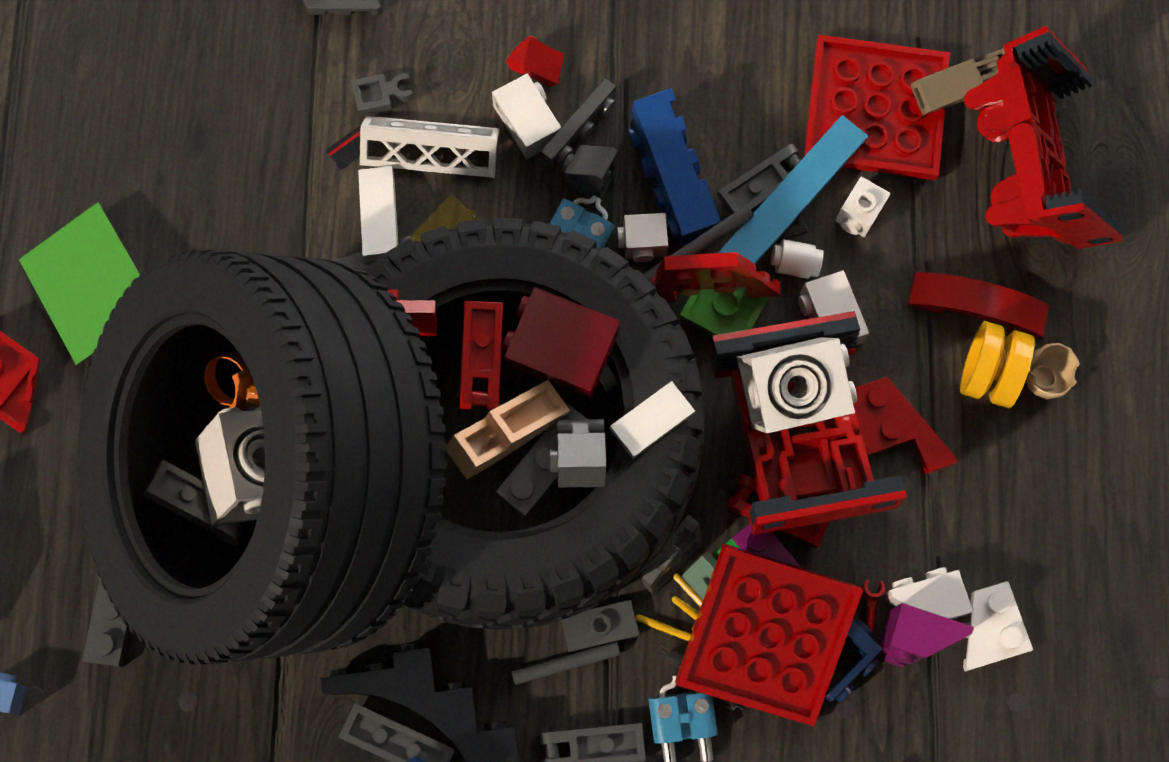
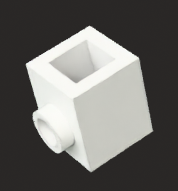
(862, 207)
(643, 236)

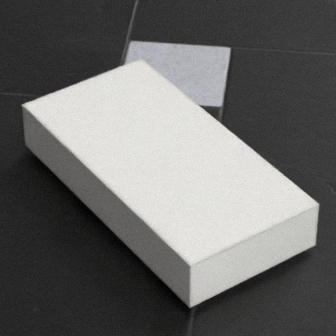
(652, 419)

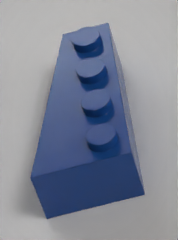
(671, 167)

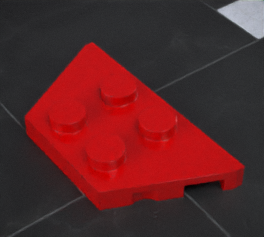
(17, 383)

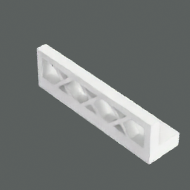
(429, 134)

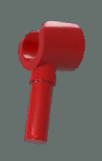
(871, 602)

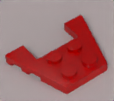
(711, 271)
(890, 421)

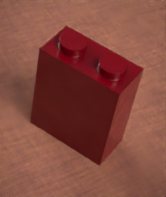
(560, 342)

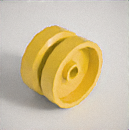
(997, 364)

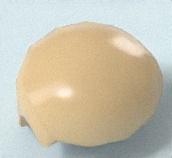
(1052, 371)

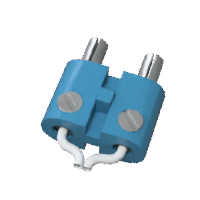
(575, 218)
(682, 717)

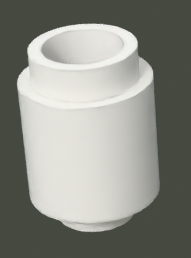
(797, 259)

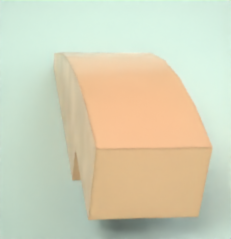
(506, 429)

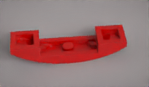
(979, 300)

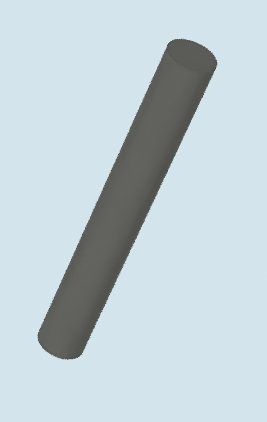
(565, 663)

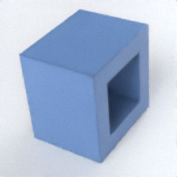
(11, 694)

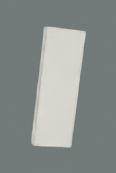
(377, 212)

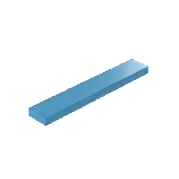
(797, 190)

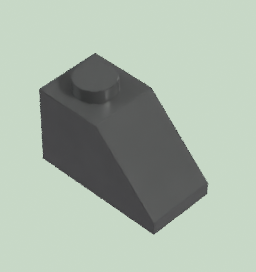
(590, 170)

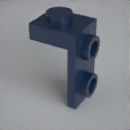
(866, 648)

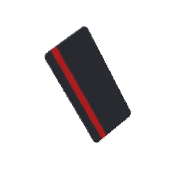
(348, 148)

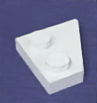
(997, 627)

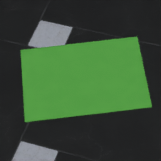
(80, 278)

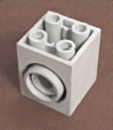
(819, 387)
(233, 465)

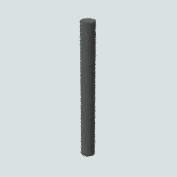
(709, 236)

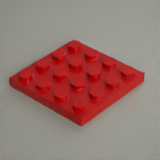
(873, 91)
(768, 635)

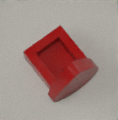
(537, 61)
(422, 313)

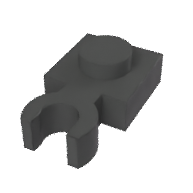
(374, 93)

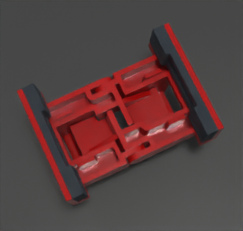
(1021, 109)
(816, 457)

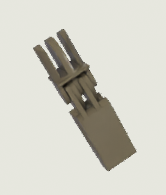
(951, 84)

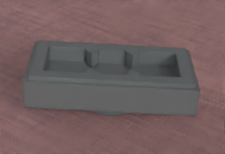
(600, 626)

